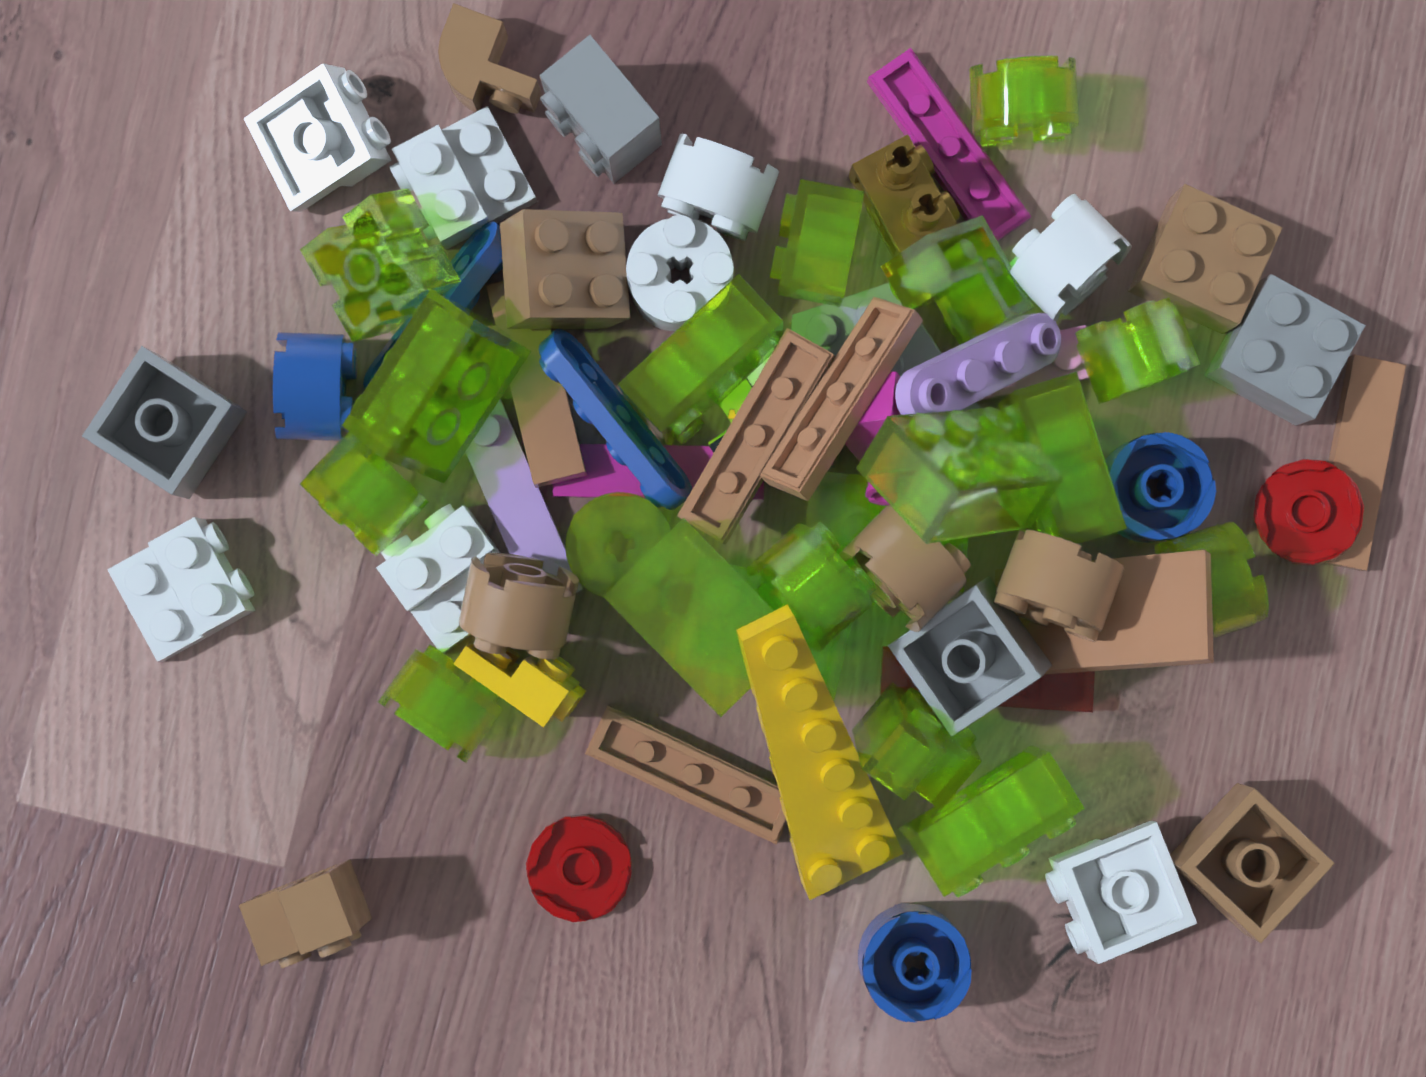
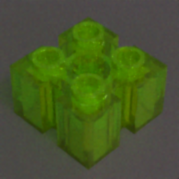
(379, 264)

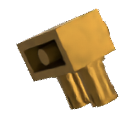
(902, 194)

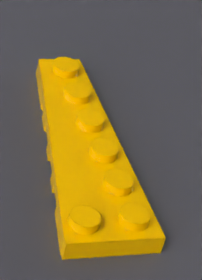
(823, 791)

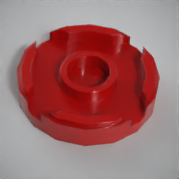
(1309, 512)
(579, 868)

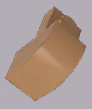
(470, 60)

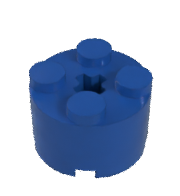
(312, 385)
(1182, 479)
(914, 993)

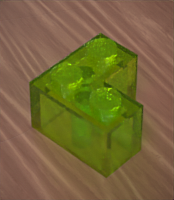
(820, 243)
(963, 274)
(911, 749)

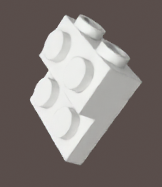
(319, 136)
(462, 177)
(434, 570)
(183, 588)
(1120, 892)

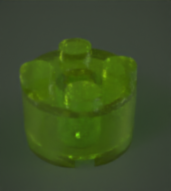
(1023, 99)
(1136, 352)
(364, 493)
(594, 530)
(814, 582)
(1236, 595)
(442, 702)

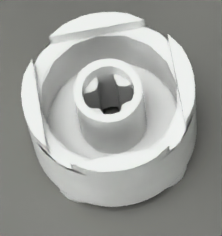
(717, 185)
(676, 244)
(1068, 257)

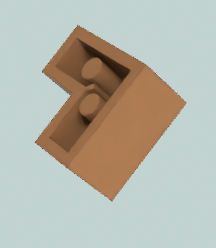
(307, 915)

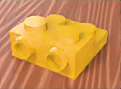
(535, 687)

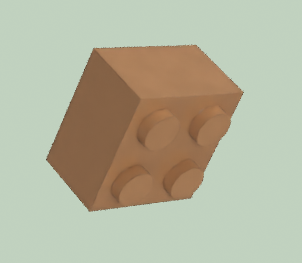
(1205, 258)
(564, 269)
(1250, 861)

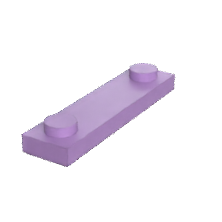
(511, 495)

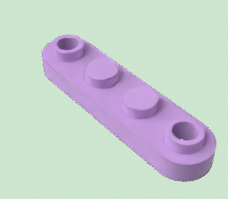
(980, 366)

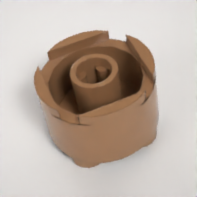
(907, 570)
(1058, 584)
(517, 605)

